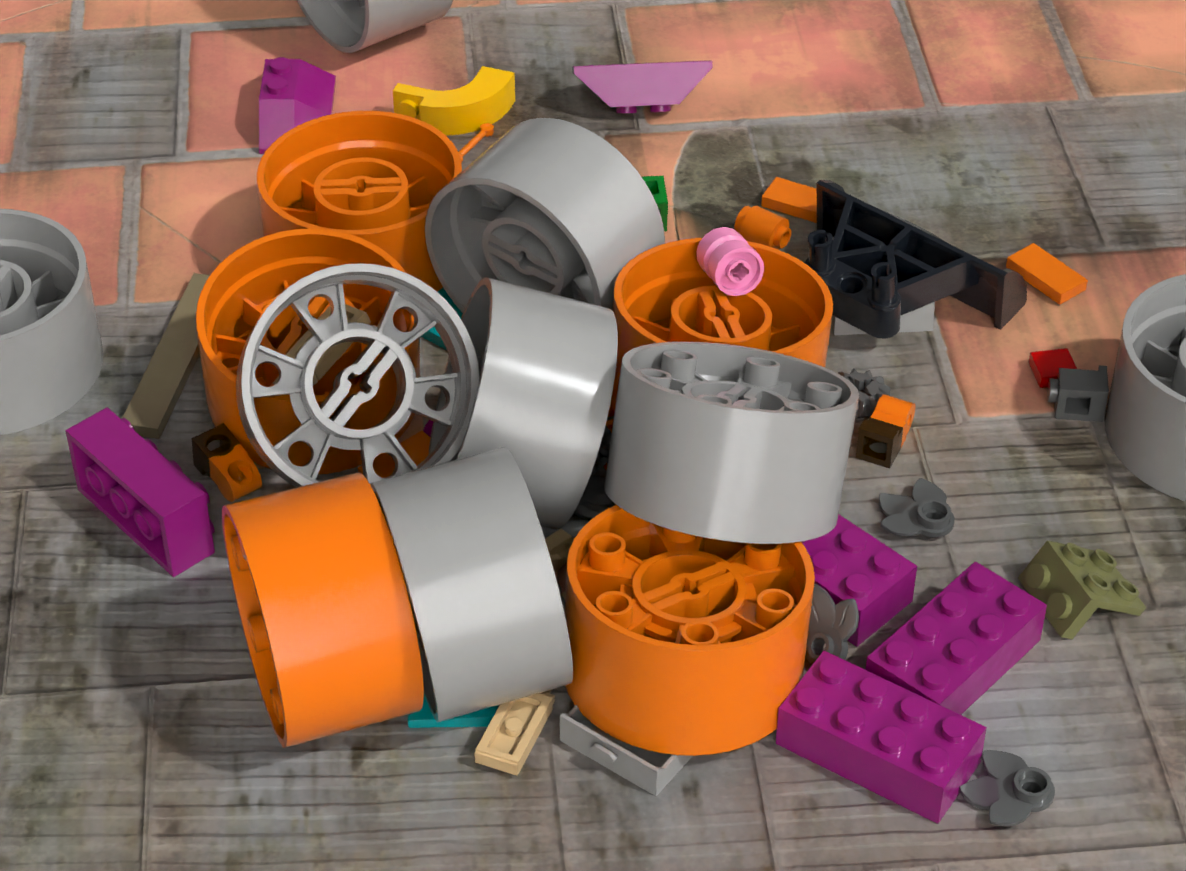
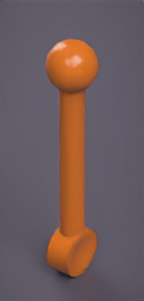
(485, 130)

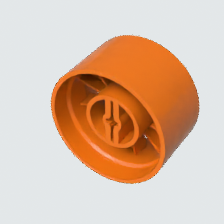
(362, 178)
(240, 294)
(671, 299)
(323, 608)
(683, 633)

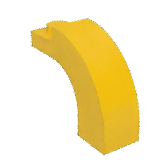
(460, 109)

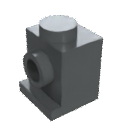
(1079, 394)

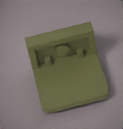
(1077, 583)

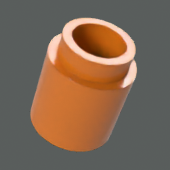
(763, 227)

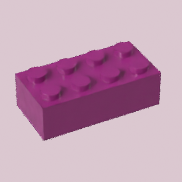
(141, 491)
(863, 569)
(962, 639)
(880, 736)

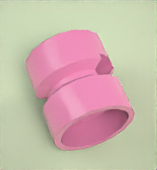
(730, 261)

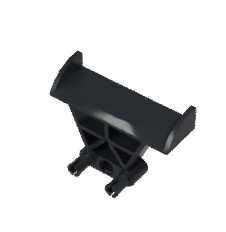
(891, 267)

